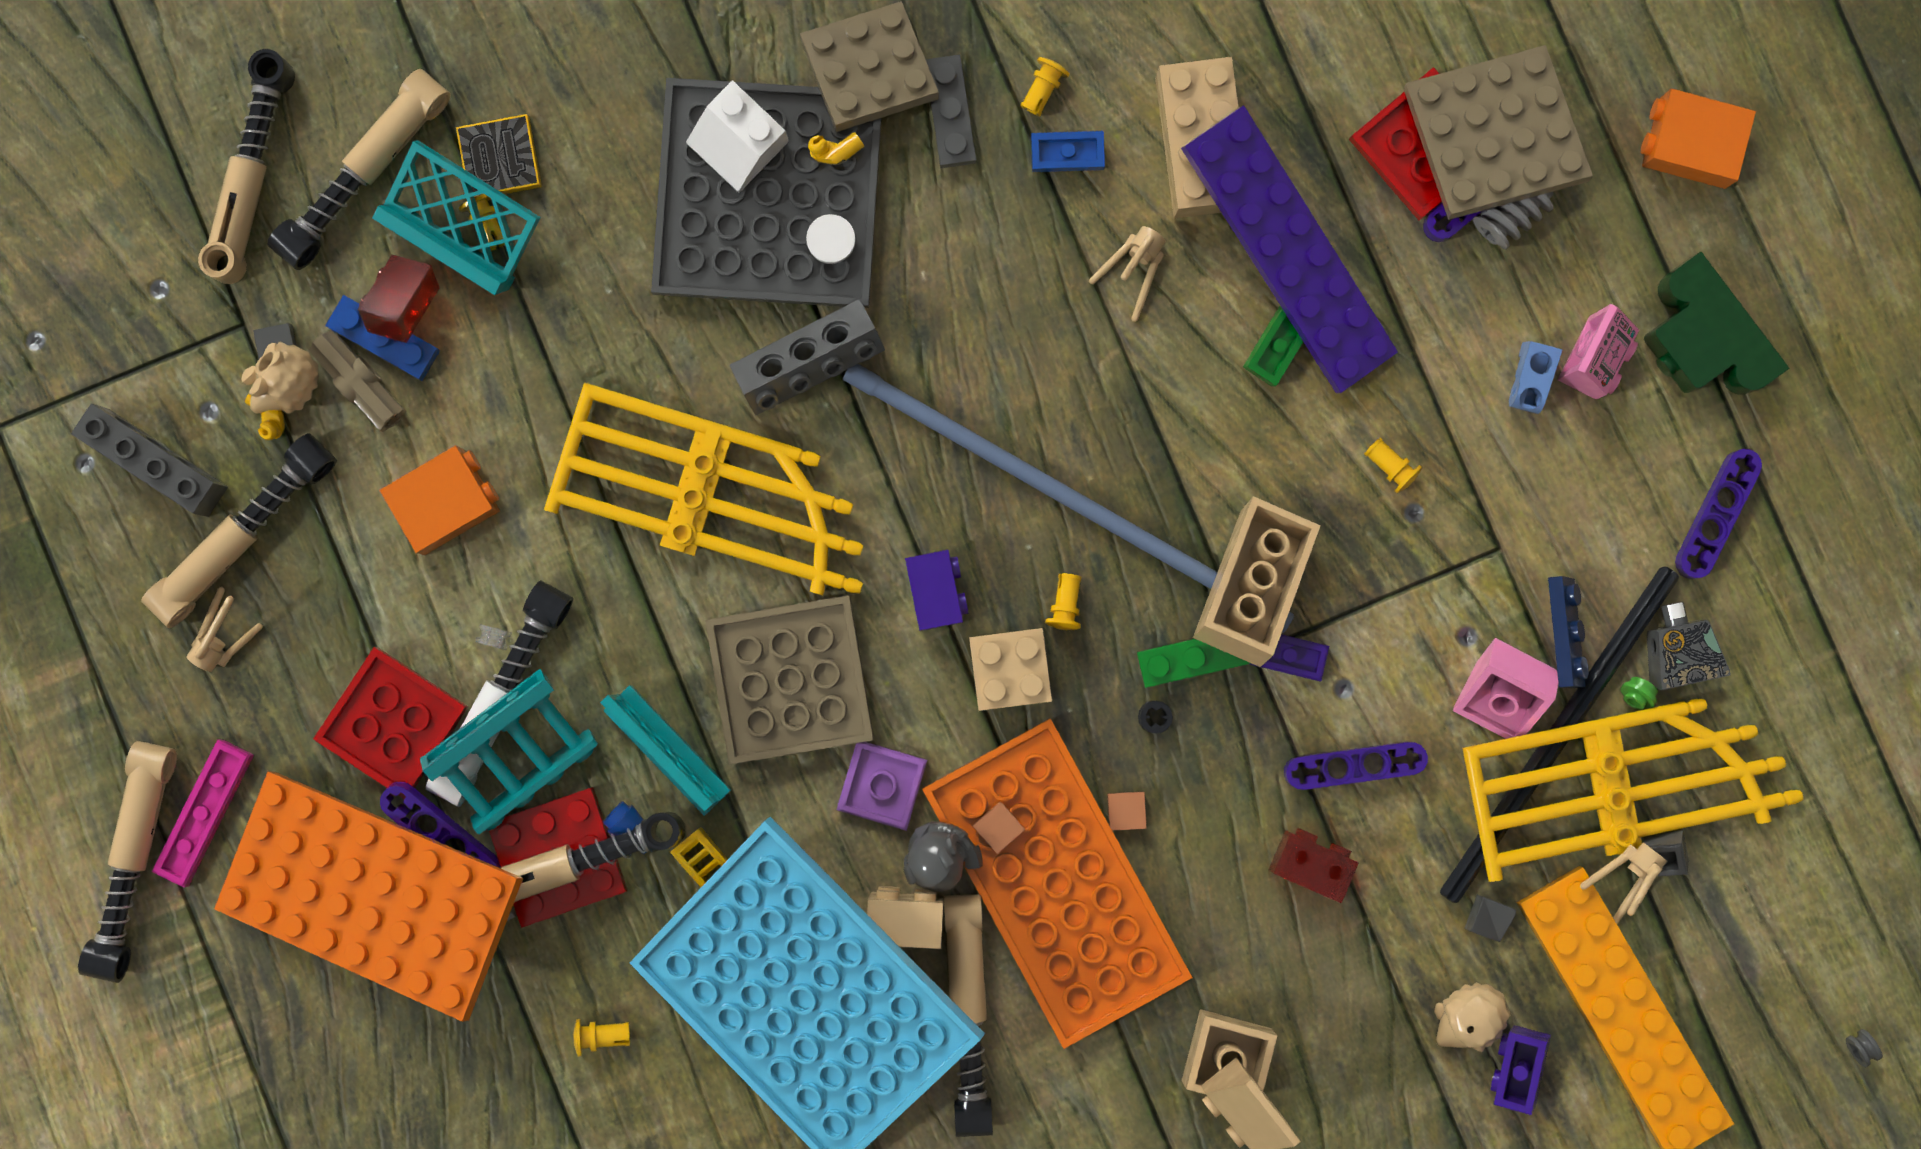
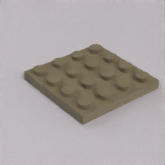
(1497, 132)
(789, 679)

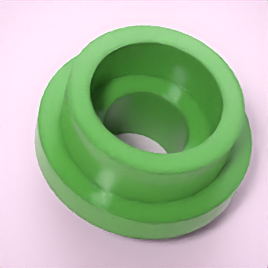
(1639, 693)

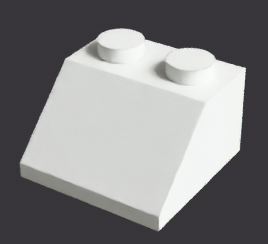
(736, 136)

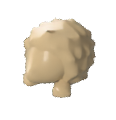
(281, 379)
(1472, 1017)

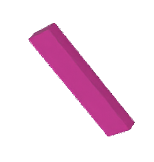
(203, 813)

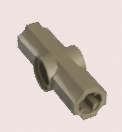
(357, 380)

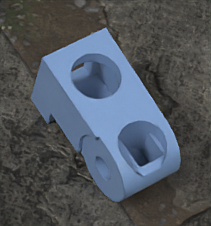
(1534, 376)

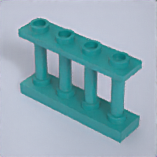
(504, 716)

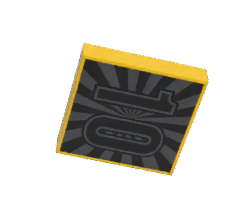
(501, 153)

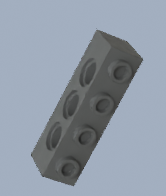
(807, 357)
(149, 460)

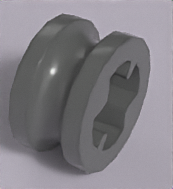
(1864, 1048)

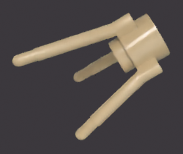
(1144, 247)
(208, 649)
(1645, 864)

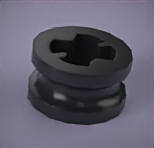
(1155, 728)

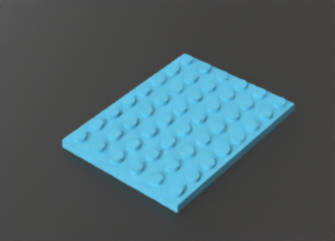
(805, 994)

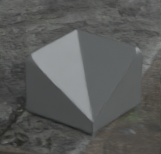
(1671, 847)
(1489, 918)

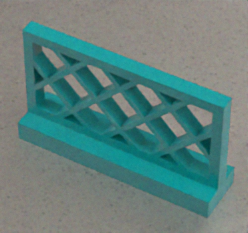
(441, 244)
(666, 749)

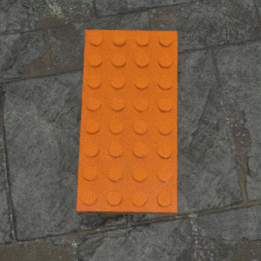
(1061, 886)
(369, 895)

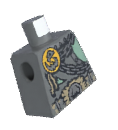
(1683, 651)

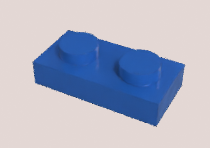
(1067, 151)

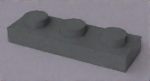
(951, 113)

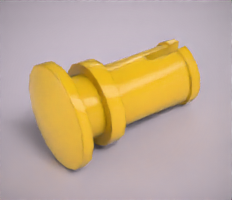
(1045, 81)
(491, 226)
(1393, 465)
(1066, 603)
(600, 1036)

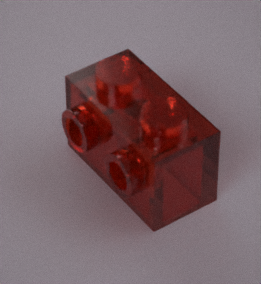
(398, 298)
(1313, 865)

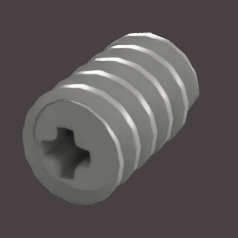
(1503, 220)

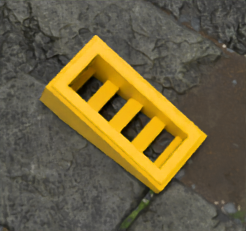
(689, 865)

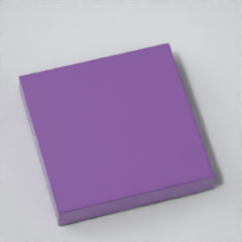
(882, 785)

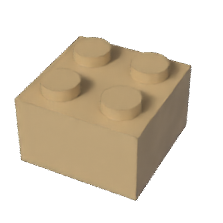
(1010, 669)
(908, 918)
(1221, 1040)

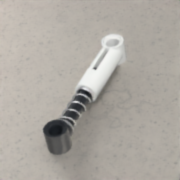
(544, 610)

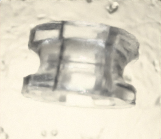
(493, 637)

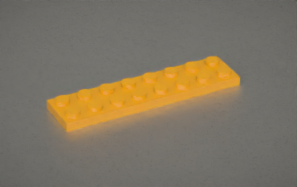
(1625, 1012)

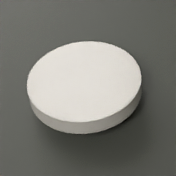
(830, 239)

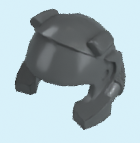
(938, 856)

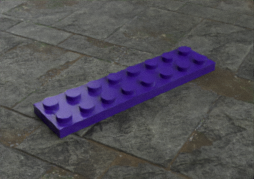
(1289, 249)

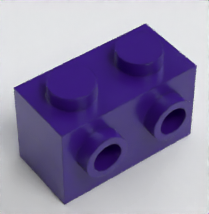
(935, 590)
(1521, 1070)

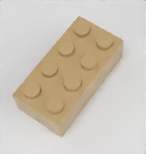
(1190, 102)
(1257, 582)

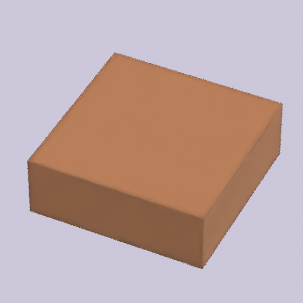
(1126, 810)
(998, 827)

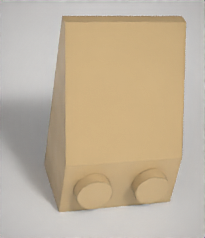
(1247, 1109)

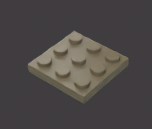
(869, 66)

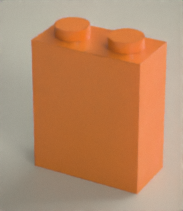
(1697, 138)
(441, 499)

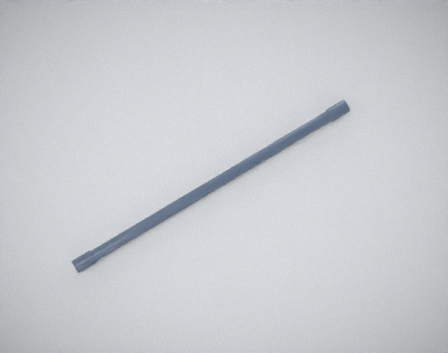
(875, 386)

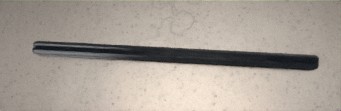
(1572, 714)

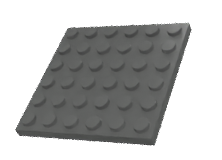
(755, 240)

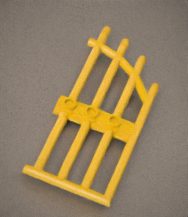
(697, 487)
(1612, 786)

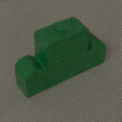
(1710, 334)

